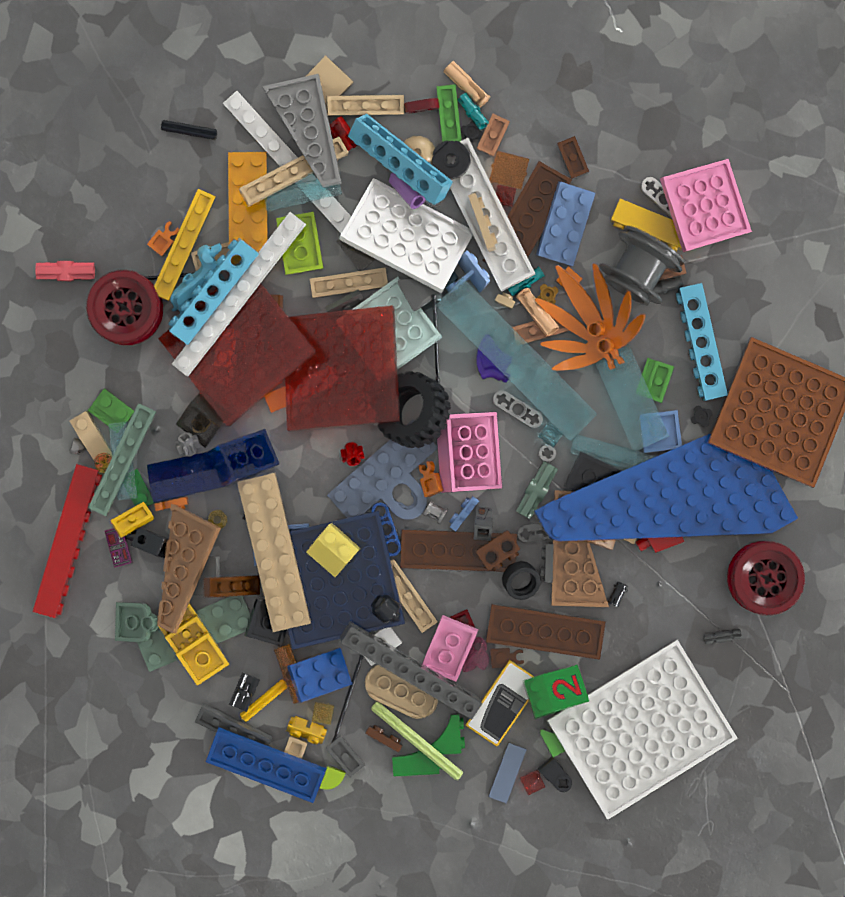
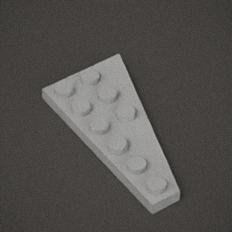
(304, 113)

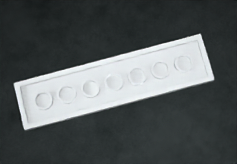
(509, 260)

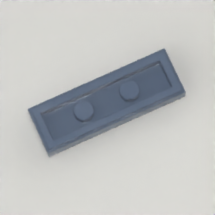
(507, 772)

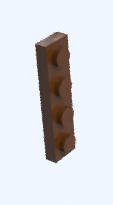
(231, 586)

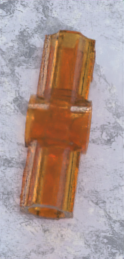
(285, 658)

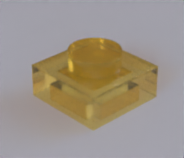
(322, 713)

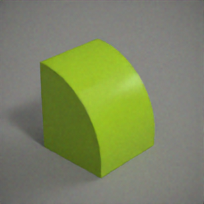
(332, 778)

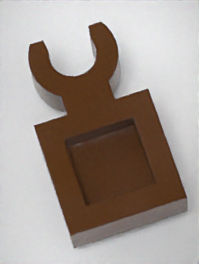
(501, 656)

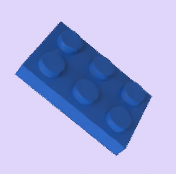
(319, 675)

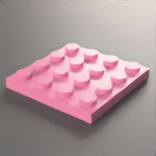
(705, 205)

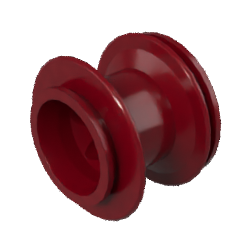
(144, 322)
(743, 567)

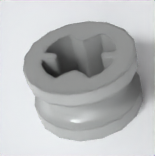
(544, 458)

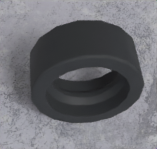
(513, 570)

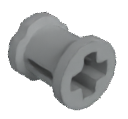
(435, 511)

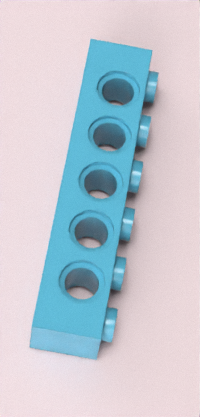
(400, 159)
(696, 293)
(188, 332)

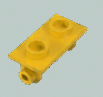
(298, 729)

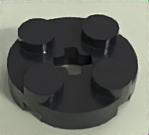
(451, 148)

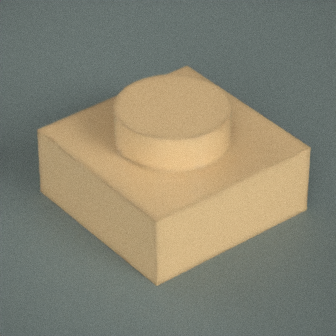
(505, 300)
(295, 747)

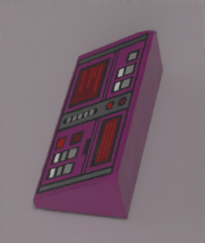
(118, 548)

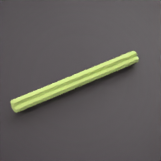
(417, 741)

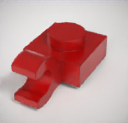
(340, 129)

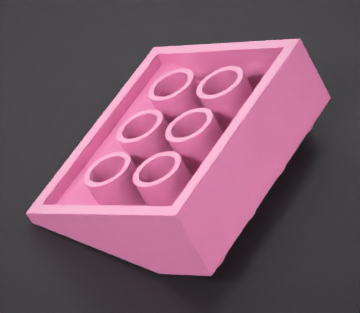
(470, 453)

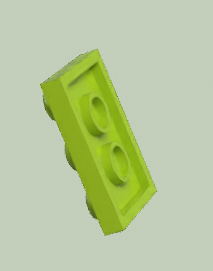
(305, 251)

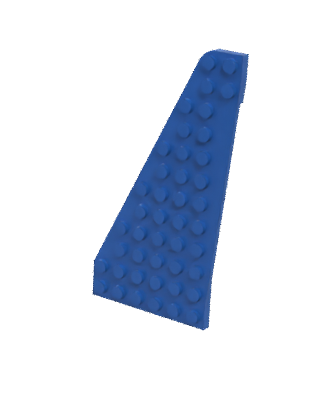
(673, 495)

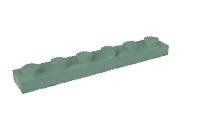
(122, 459)

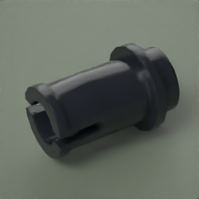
(618, 593)

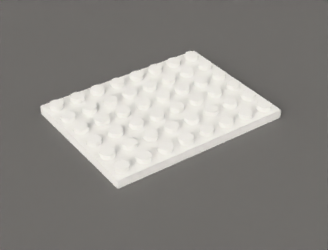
(642, 729)

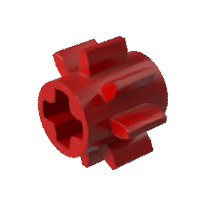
(352, 454)

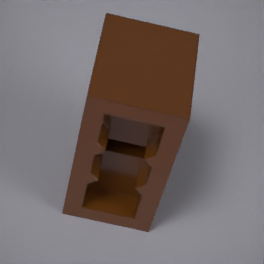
(495, 546)

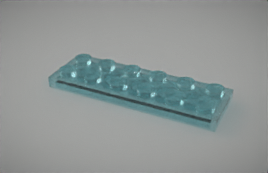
(632, 400)

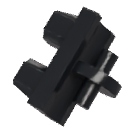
(244, 692)

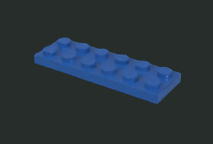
(266, 765)

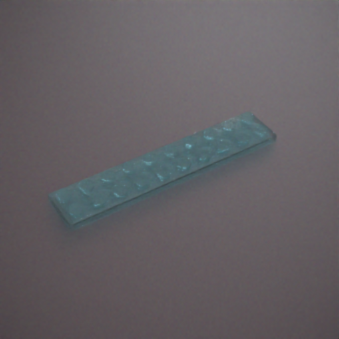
(516, 359)

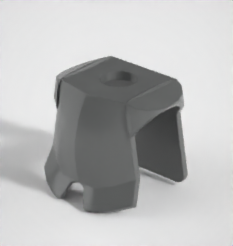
(418, 294)

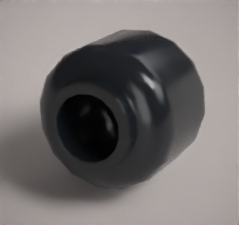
(385, 608)

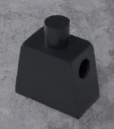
(154, 544)

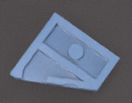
(467, 506)

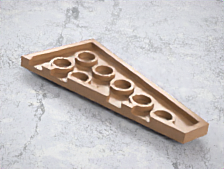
(185, 558)
(575, 573)

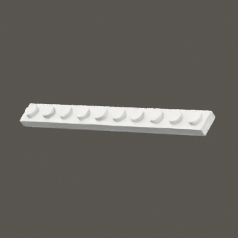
(281, 154)
(239, 294)

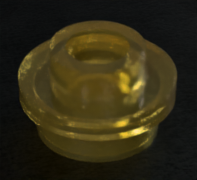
(221, 514)

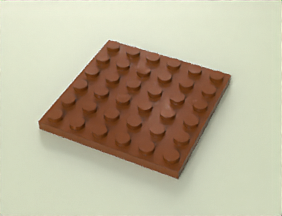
(780, 412)

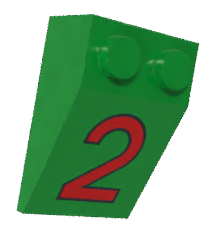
(555, 691)

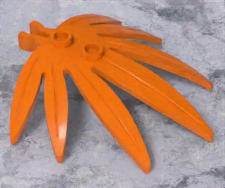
(601, 334)

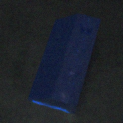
(182, 477)

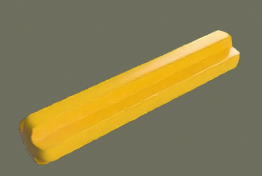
(265, 699)

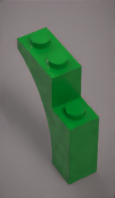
(419, 764)

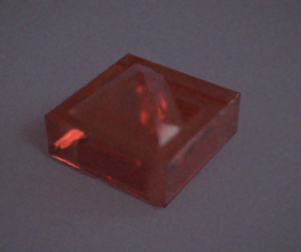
(506, 195)
(532, 782)

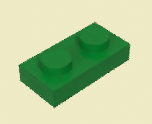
(142, 491)

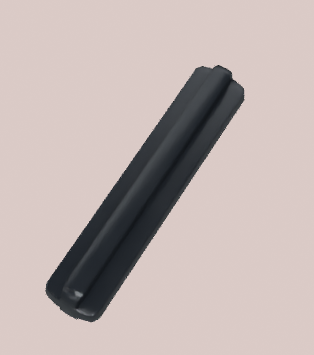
(190, 130)

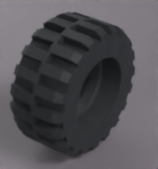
(432, 416)

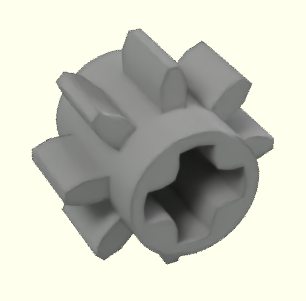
(187, 444)

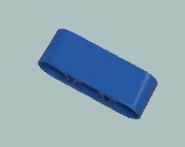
(387, 519)

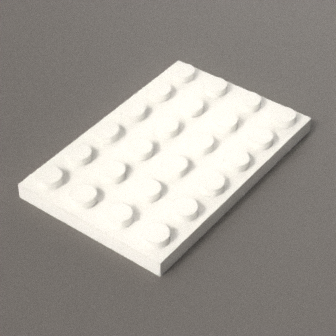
(407, 239)

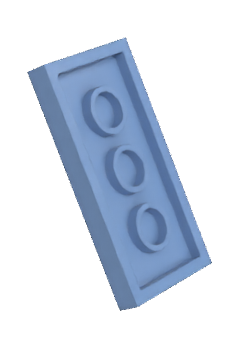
(565, 223)

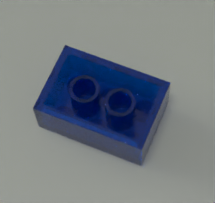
(243, 457)

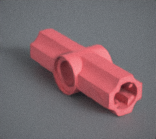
(65, 271)

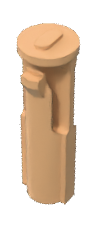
(466, 84)
(540, 316)

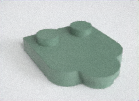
(134, 622)

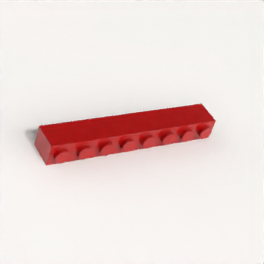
(66, 541)

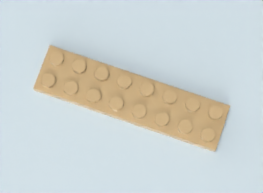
(274, 552)

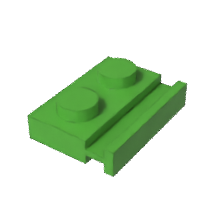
(657, 377)
(110, 409)

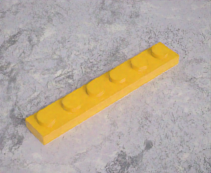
(183, 244)

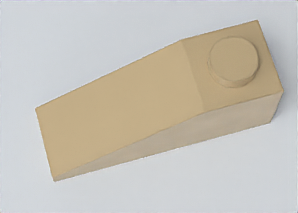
(90, 434)

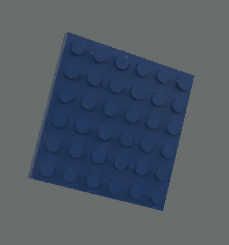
(349, 595)

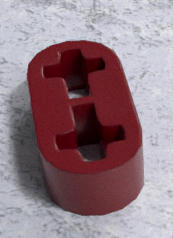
(421, 105)

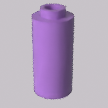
(411, 197)

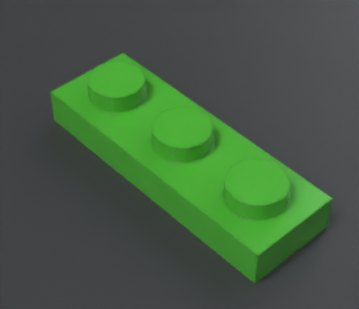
(449, 113)

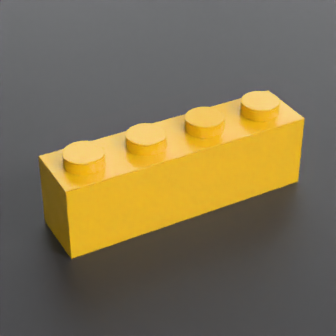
(647, 221)

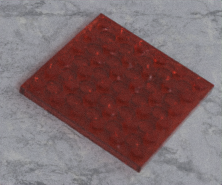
(248, 357)
(351, 374)

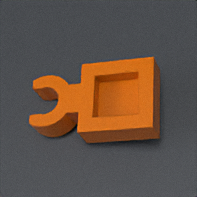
(161, 240)
(431, 481)
(181, 502)

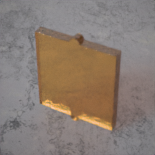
(509, 170)

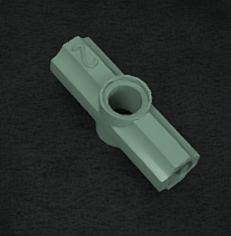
(537, 490)

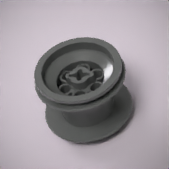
(641, 266)

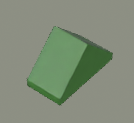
(552, 743)

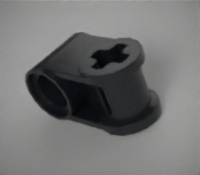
(553, 772)

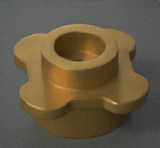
(551, 290)

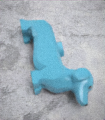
(191, 281)

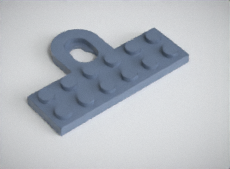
(379, 476)

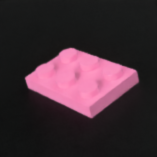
(450, 647)

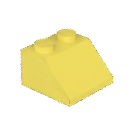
(333, 549)

